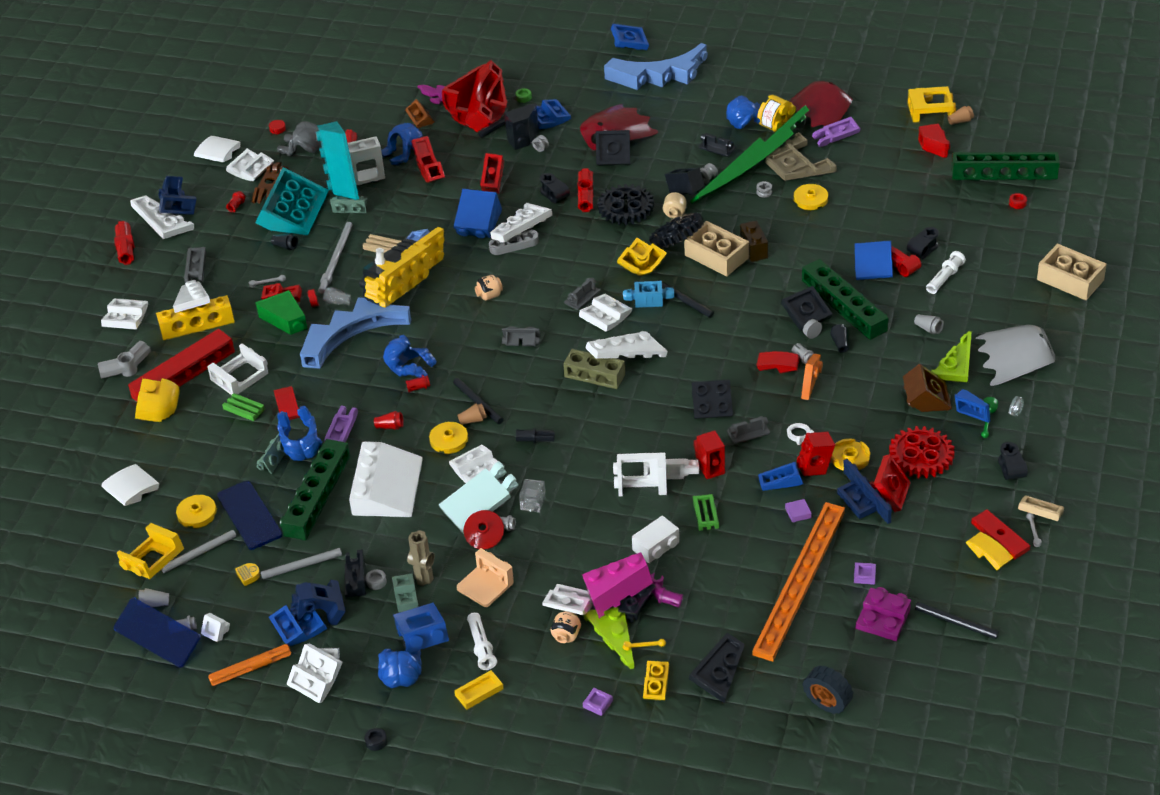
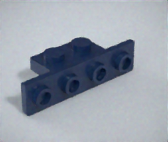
(861, 495)

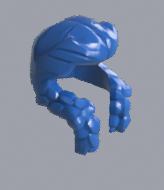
(741, 111)
(407, 133)
(399, 352)
(304, 447)
(399, 667)

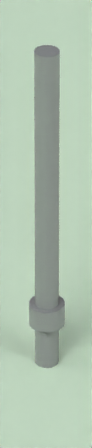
(327, 276)

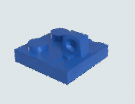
(629, 37)

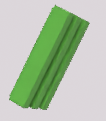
(245, 405)
(707, 523)

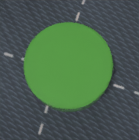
(523, 95)

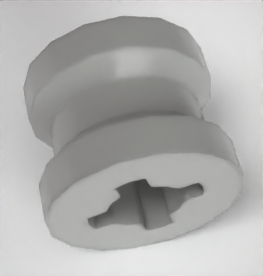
(709, 173)

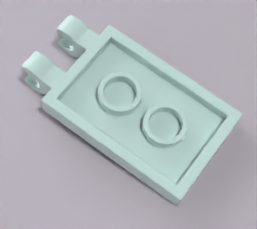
(479, 494)

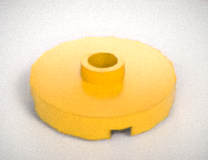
(810, 196)
(448, 437)
(854, 451)
(196, 511)

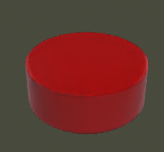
(277, 126)
(1018, 201)
(313, 298)

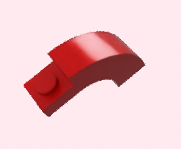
(426, 161)

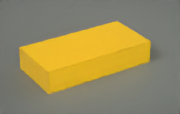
(478, 689)

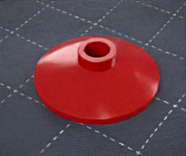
(483, 538)

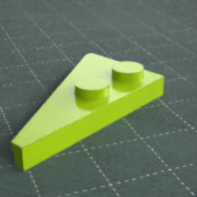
(956, 363)
(613, 631)

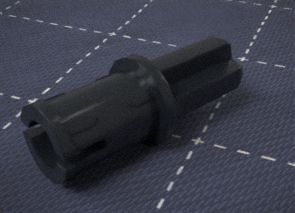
(535, 435)

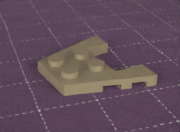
(792, 164)

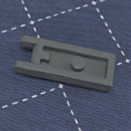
(195, 264)

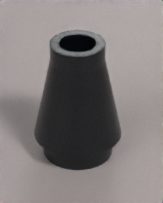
(287, 241)
(840, 337)

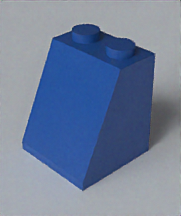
(477, 213)

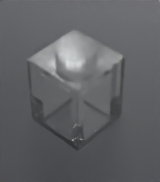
(532, 495)

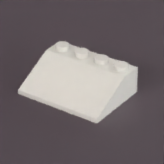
(385, 481)

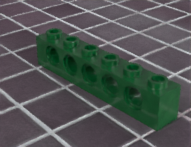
(1004, 165)
(845, 299)
(315, 489)

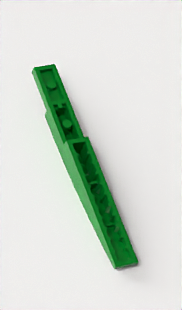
(752, 156)

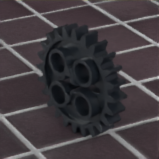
(612, 204)
(676, 230)

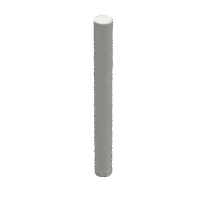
(199, 550)
(301, 563)

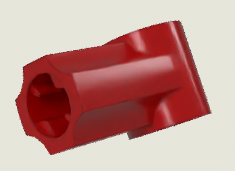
(905, 264)

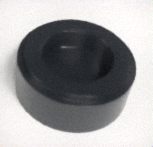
(375, 739)

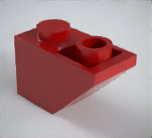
(933, 140)

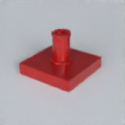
(891, 483)

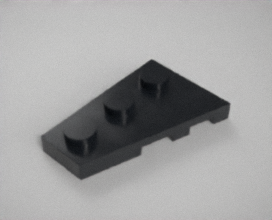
(719, 667)

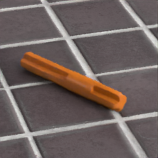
(249, 665)

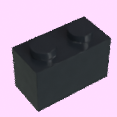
(685, 181)

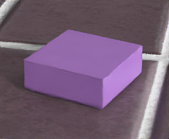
(798, 510)
(864, 573)
(597, 701)

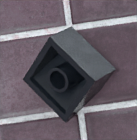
(522, 126)

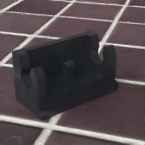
(355, 575)

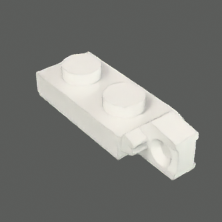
(677, 468)

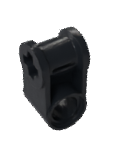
(553, 188)
(924, 242)
(1012, 462)

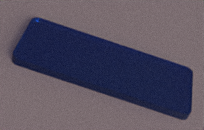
(249, 515)
(157, 632)

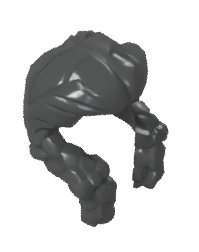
(304, 136)

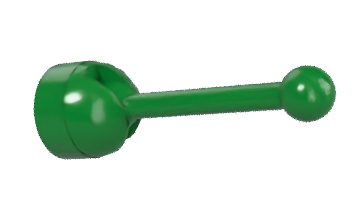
(993, 406)

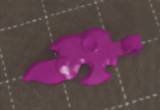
(432, 92)

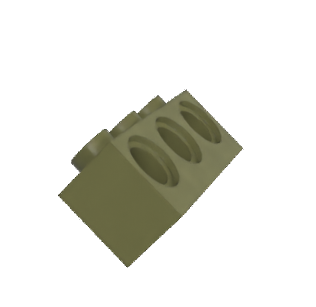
(599, 371)

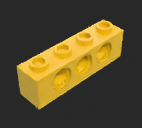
(196, 319)

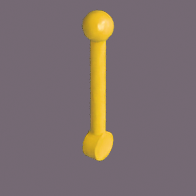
(628, 645)

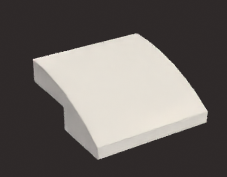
(217, 148)
(249, 165)
(605, 312)
(124, 313)
(473, 462)
(130, 484)
(568, 599)
(314, 673)

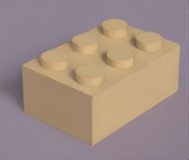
(717, 248)
(1071, 271)

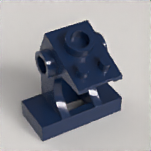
(172, 194)
(316, 596)

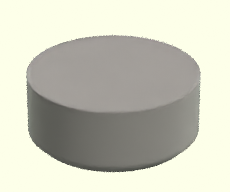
(812, 328)
(376, 579)

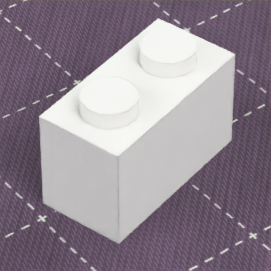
(655, 539)

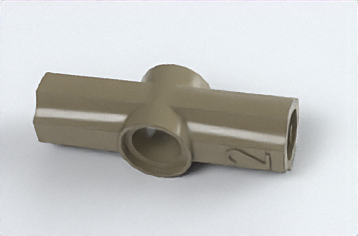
(421, 557)

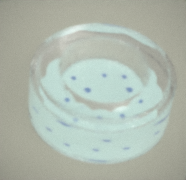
(1016, 406)

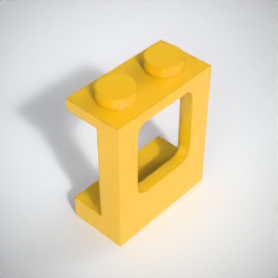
(918, 105)
(160, 541)

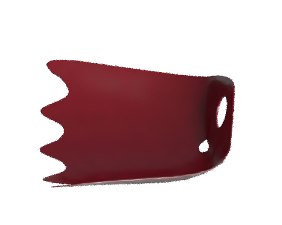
(825, 102)
(617, 118)

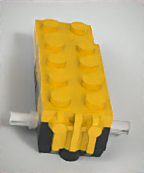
(401, 268)

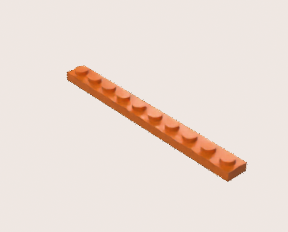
(798, 582)

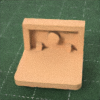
(487, 580)

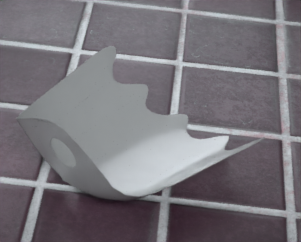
(1016, 351)

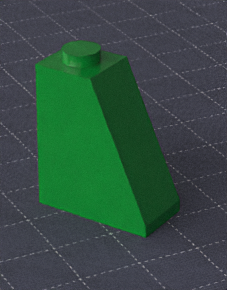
(282, 312)

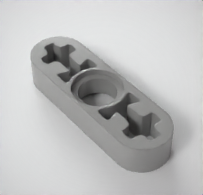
(529, 237)

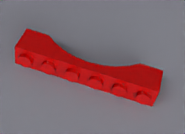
(485, 82)

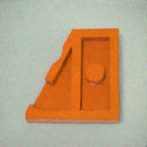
(812, 369)

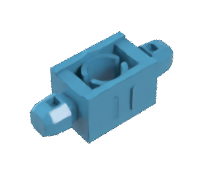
(648, 294)

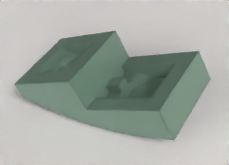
(405, 592)

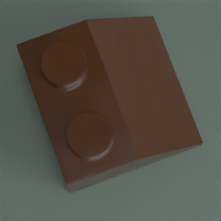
(926, 390)

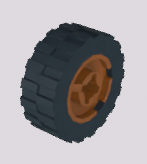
(828, 689)

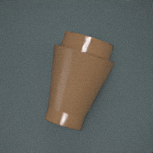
(962, 115)
(473, 414)

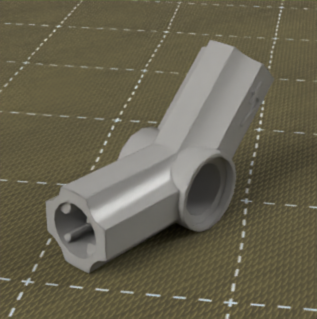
(126, 362)

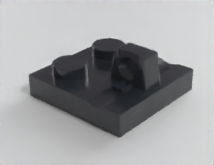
(613, 147)
(806, 306)

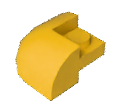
(641, 257)
(157, 400)

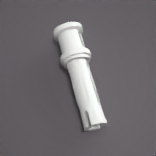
(949, 268)
(482, 647)

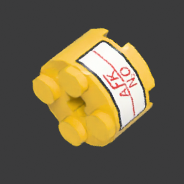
(775, 112)

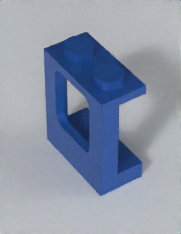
(421, 627)

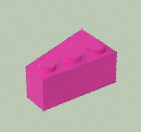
(616, 581)

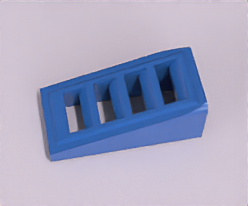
(968, 404)
(787, 477)

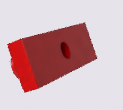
(996, 529)

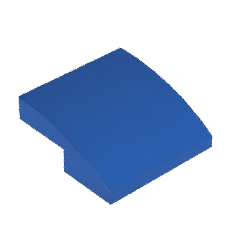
(551, 114)
(873, 260)
(296, 631)

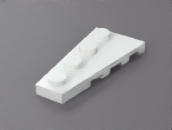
(522, 221)
(163, 223)
(190, 296)
(627, 346)

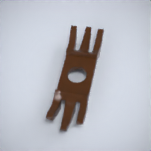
(264, 187)

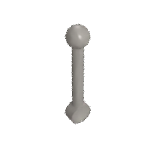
(253, 283)
(1036, 542)

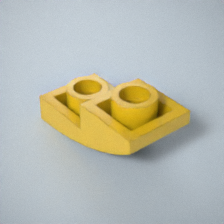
(986, 546)
(656, 680)

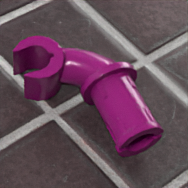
(664, 595)

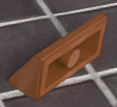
(419, 114)

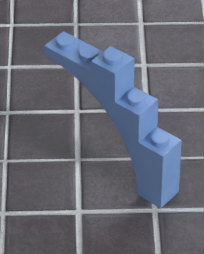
(658, 72)
(366, 315)

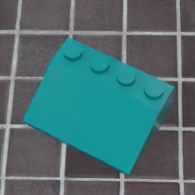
(337, 160)
(292, 204)

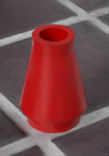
(392, 420)

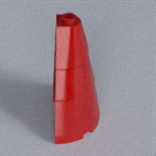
(458, 94)

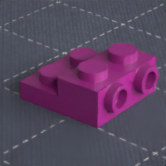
(884, 613)

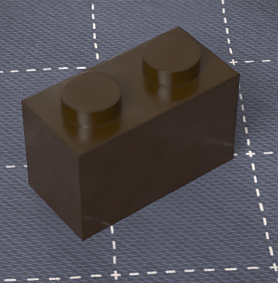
(758, 243)

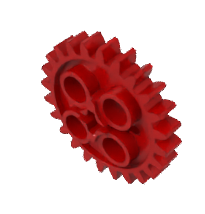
(922, 451)

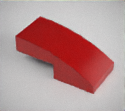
(274, 289)
(781, 360)
(287, 402)

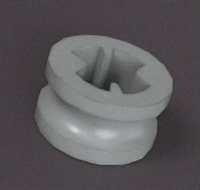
(540, 143)
(764, 189)

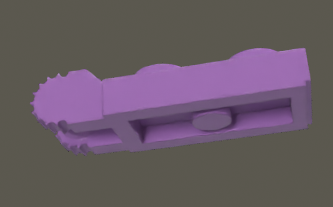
(836, 131)
(341, 424)

